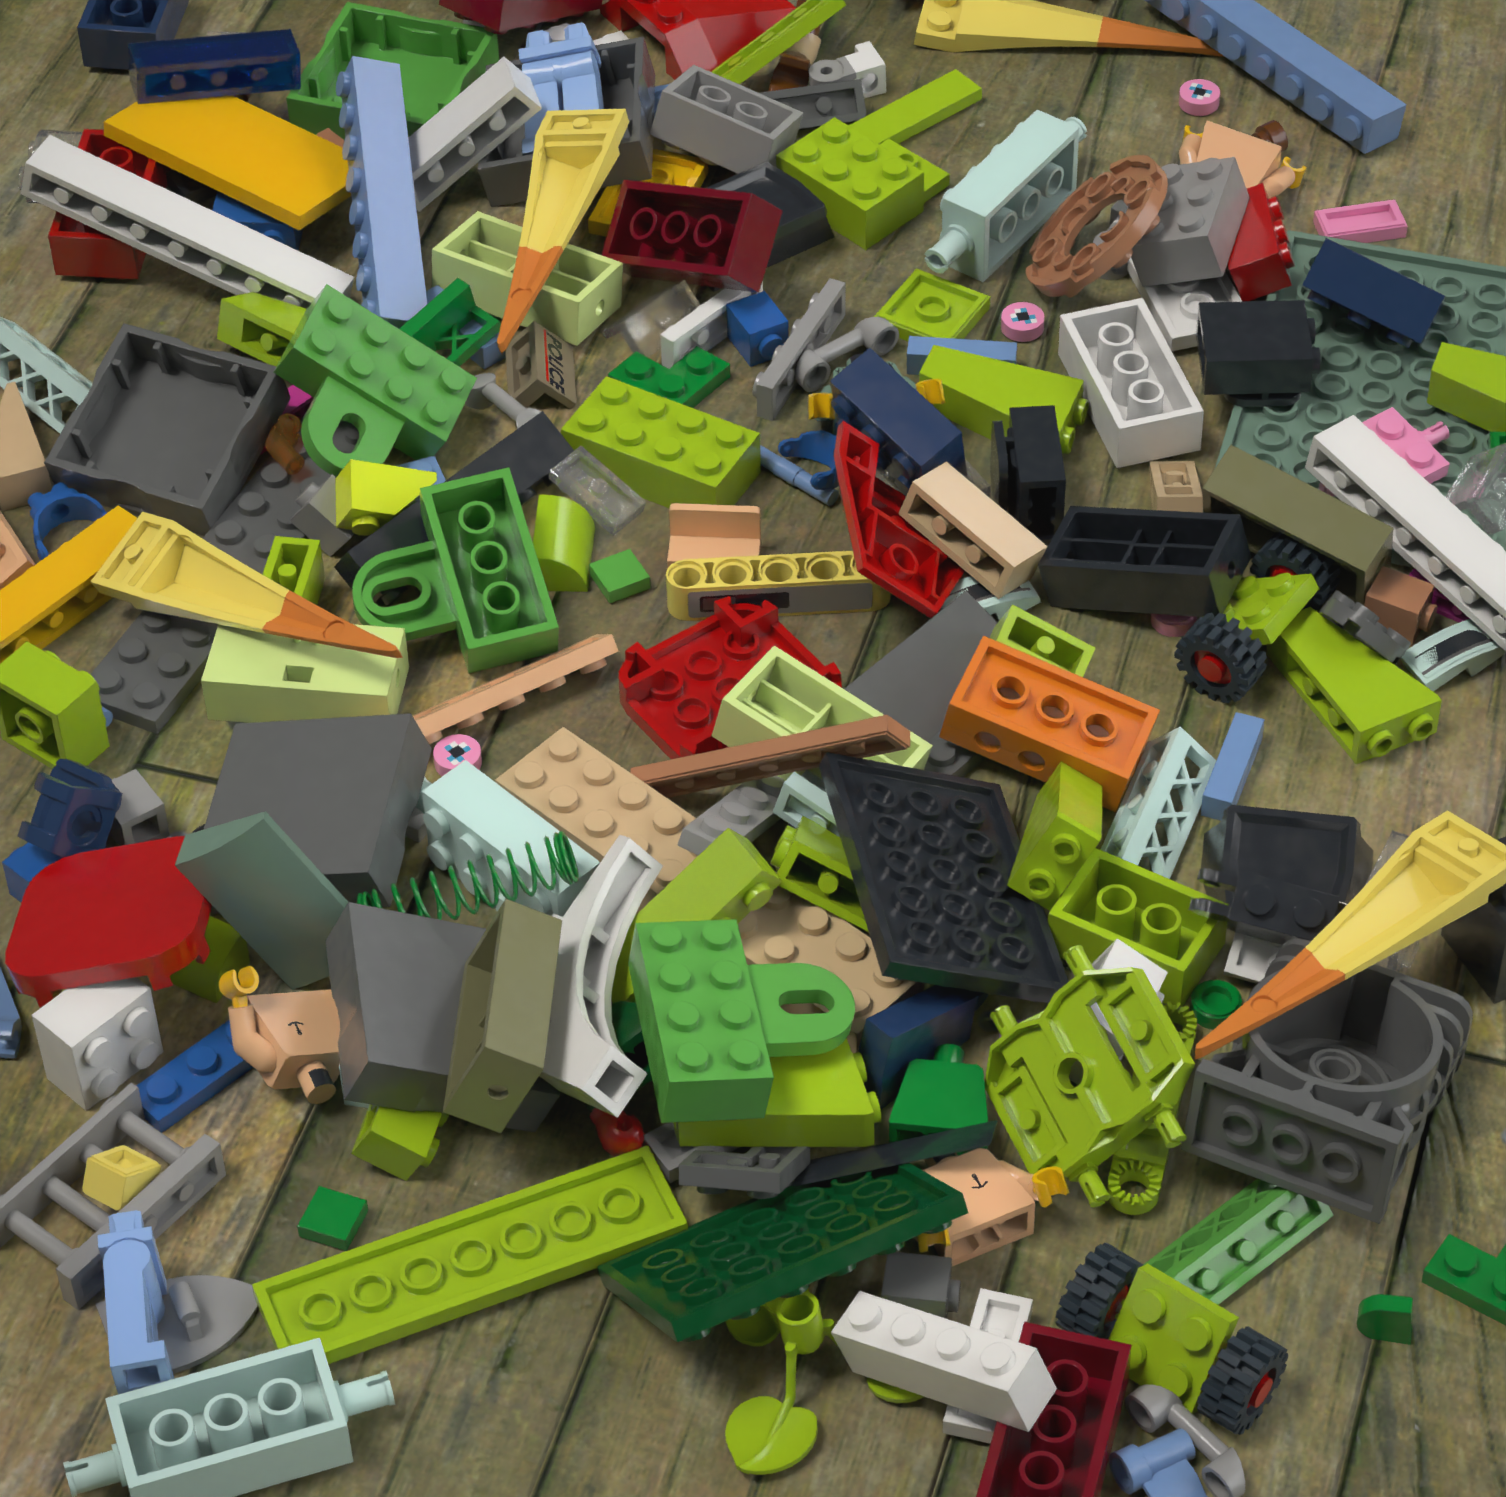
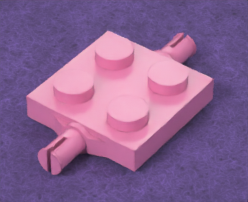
(1410, 444)

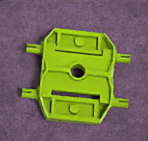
(1091, 1122)

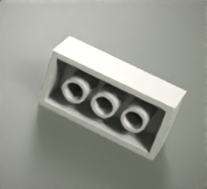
(1131, 382)

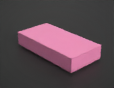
(1362, 222)

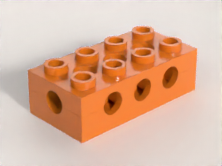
(1043, 715)

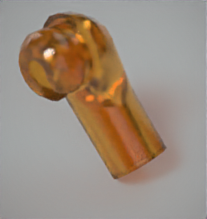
(282, 443)

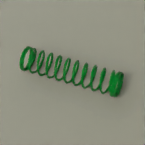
(566, 869)

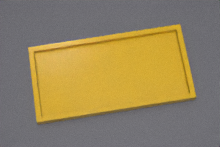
(239, 154)

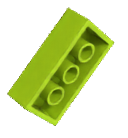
(664, 446)

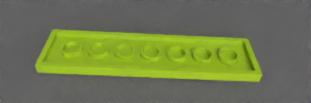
(472, 1258)

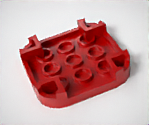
(680, 682)
(107, 921)

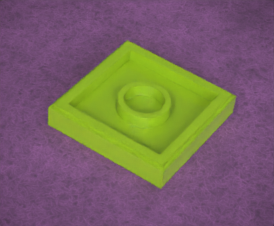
(934, 307)

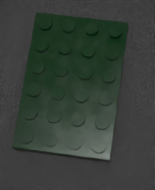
(777, 1247)

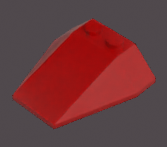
(697, 30)
(881, 540)

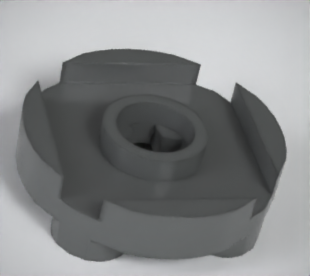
(1364, 626)

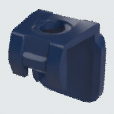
(72, 810)

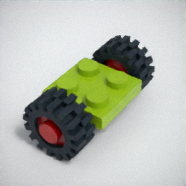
(1223, 649)
(1174, 1337)

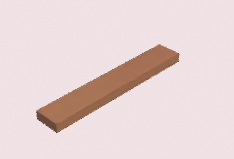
(773, 756)

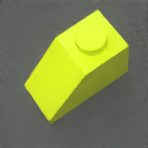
(375, 494)

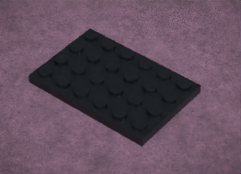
(934, 879)

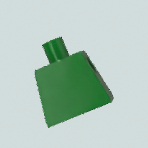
(939, 1096)

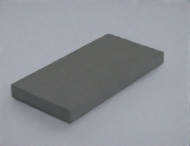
(926, 668)

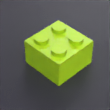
(50, 708)

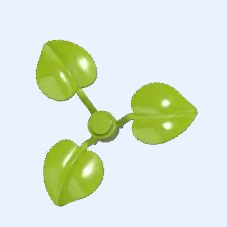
(772, 1434)

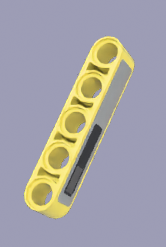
(789, 581)

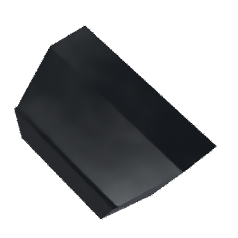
(803, 214)
(1290, 847)

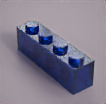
(214, 66)

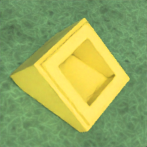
(118, 1175)

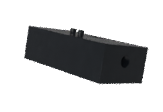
(1145, 561)

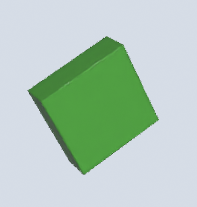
(619, 576)

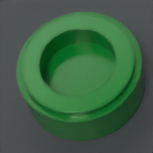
(1214, 1002)

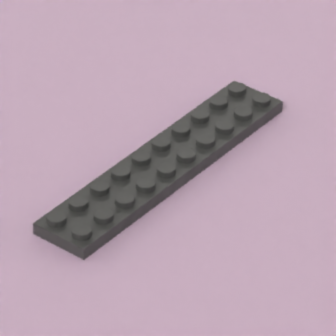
(166, 654)

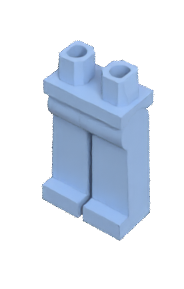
(562, 75)
(134, 1303)

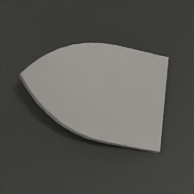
(200, 1317)

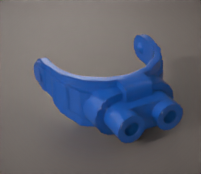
(818, 447)
(58, 507)

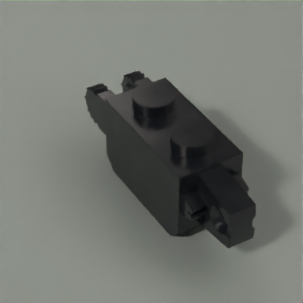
(1267, 906)

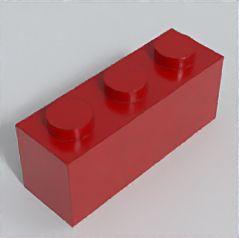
(1261, 248)

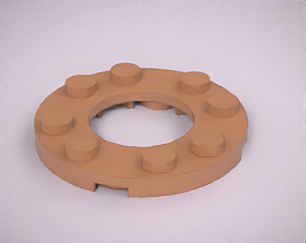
(1141, 186)

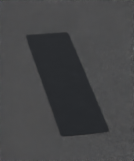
(897, 1153)

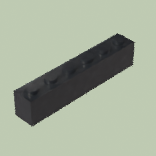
(527, 452)

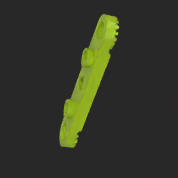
(1146, 1155)

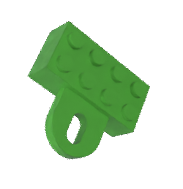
(373, 378)
(471, 575)
(718, 1020)

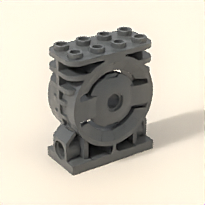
(1332, 1087)

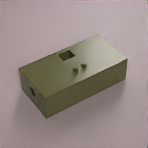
(1282, 503)
(503, 1016)

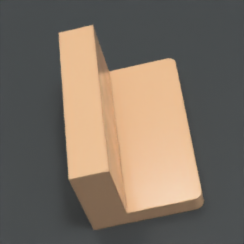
(713, 531)

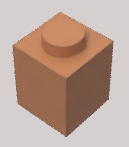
(1402, 603)

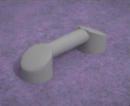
(873, 333)
(487, 392)
(1154, 1406)

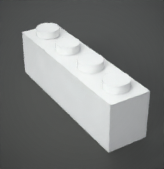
(470, 128)
(944, 1360)

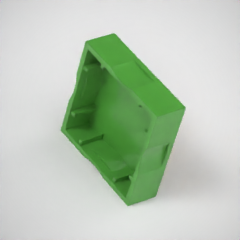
(434, 58)

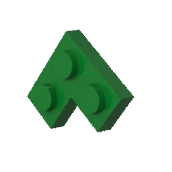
(685, 382)
(1469, 1277)

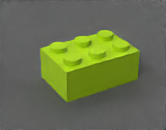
(858, 181)
(1145, 912)

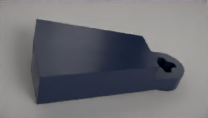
(913, 1032)

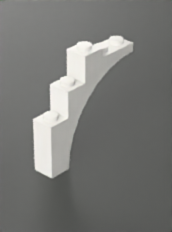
(581, 1039)

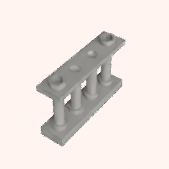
(161, 1202)

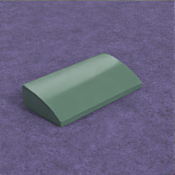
(266, 893)

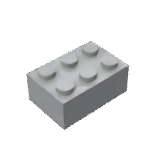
(723, 121)
(1195, 223)

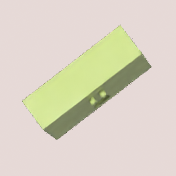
(573, 300)
(285, 678)
(790, 698)

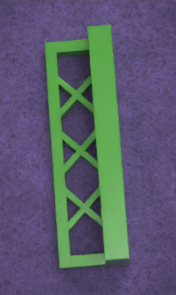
(1240, 1239)

